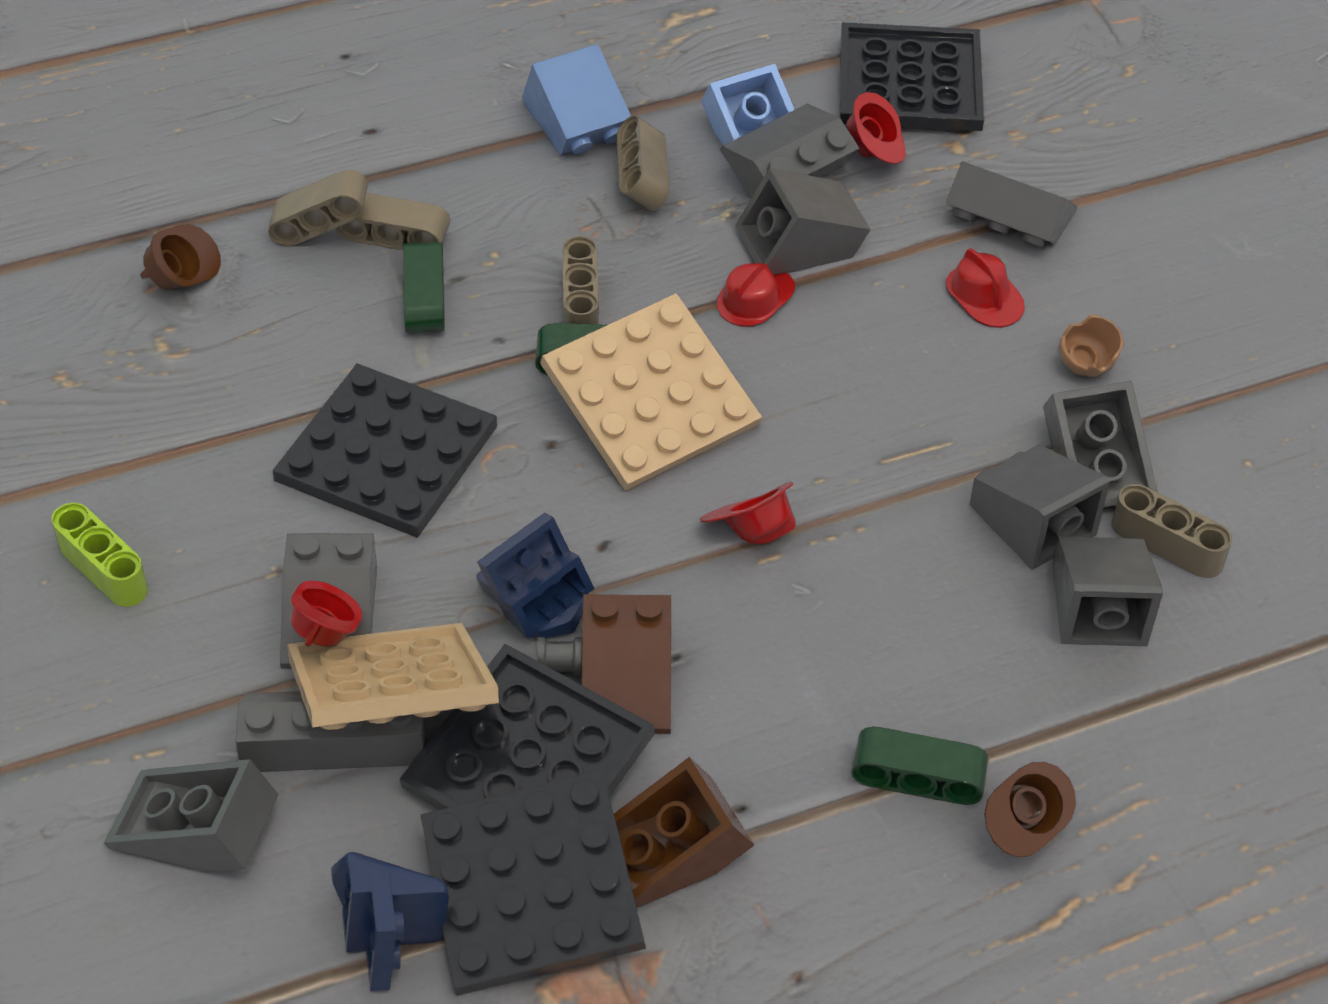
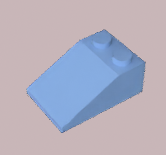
(745, 102)

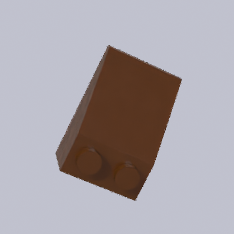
(629, 653)
(678, 833)

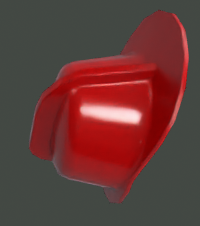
(876, 129)
(985, 291)
(753, 294)
(758, 518)
(323, 613)

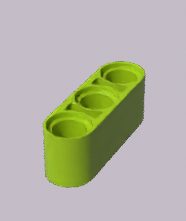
(100, 554)

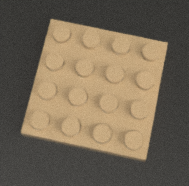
(650, 391)
(392, 676)

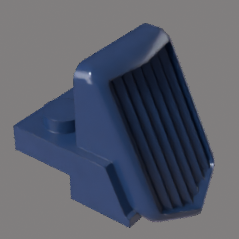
(537, 580)
(385, 910)

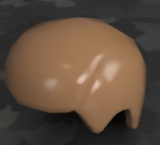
(1091, 346)

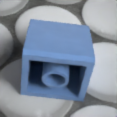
(575, 100)

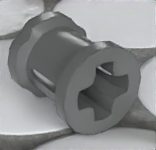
(561, 655)

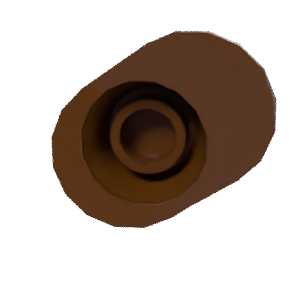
(181, 257)
(1030, 808)

